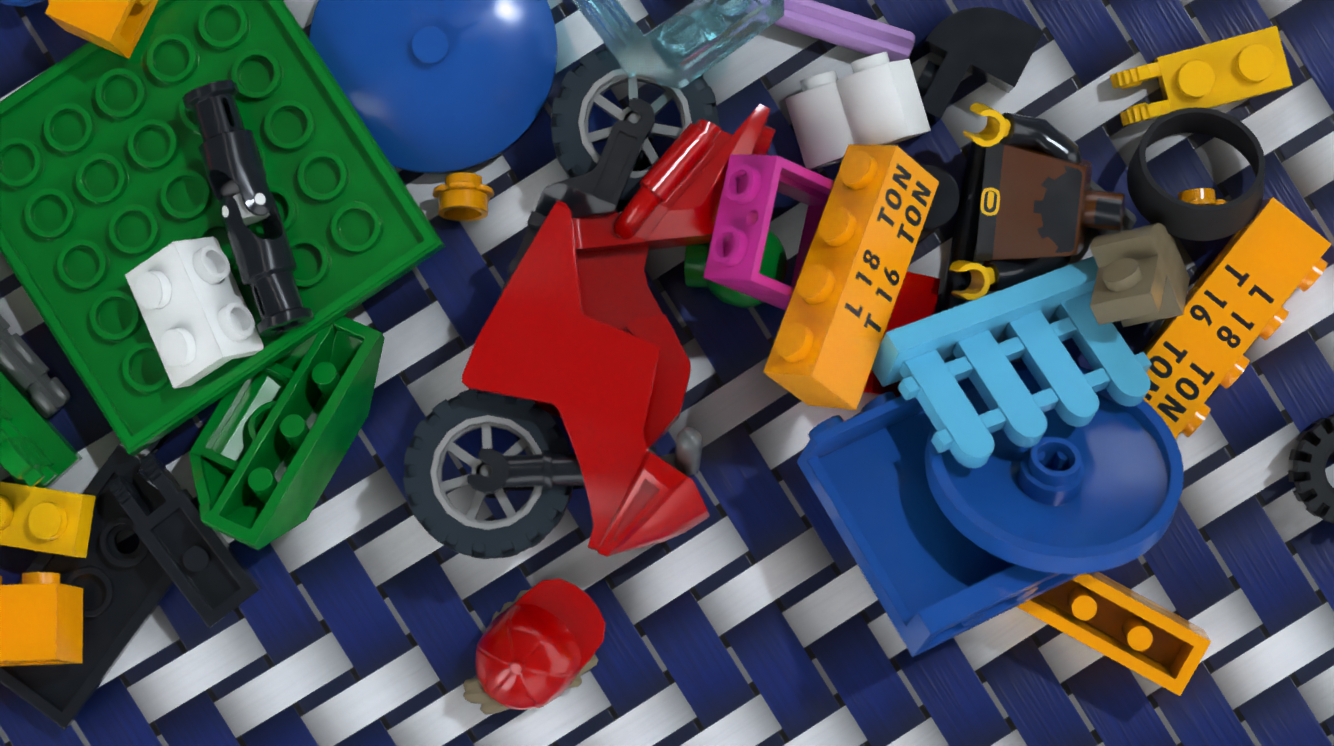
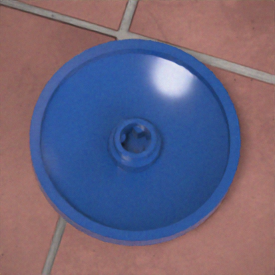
(440, 77)
(1074, 498)

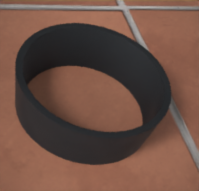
(1188, 219)

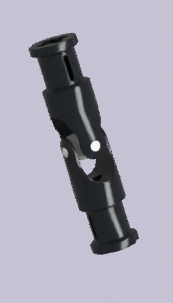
(245, 199)

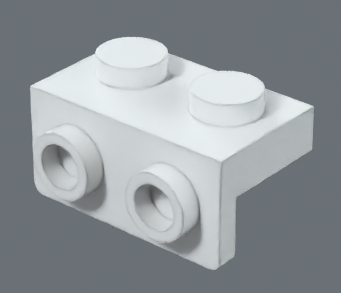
(193, 309)

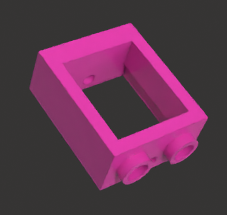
(741, 237)

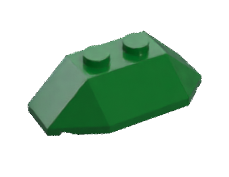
(285, 434)

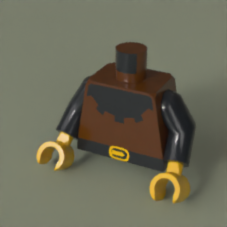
(1031, 202)

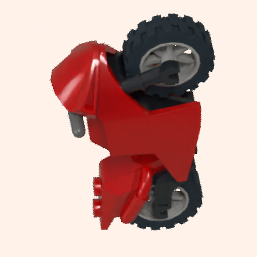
(586, 335)

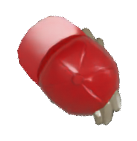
(536, 648)

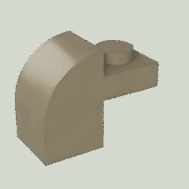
(1138, 276)

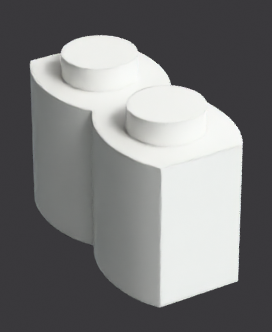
(865, 108)

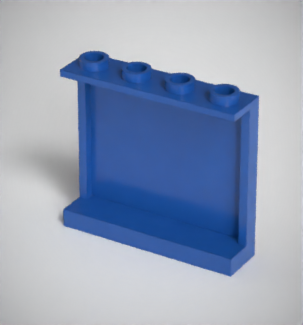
(912, 556)

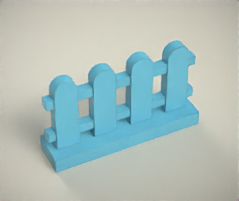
(989, 333)

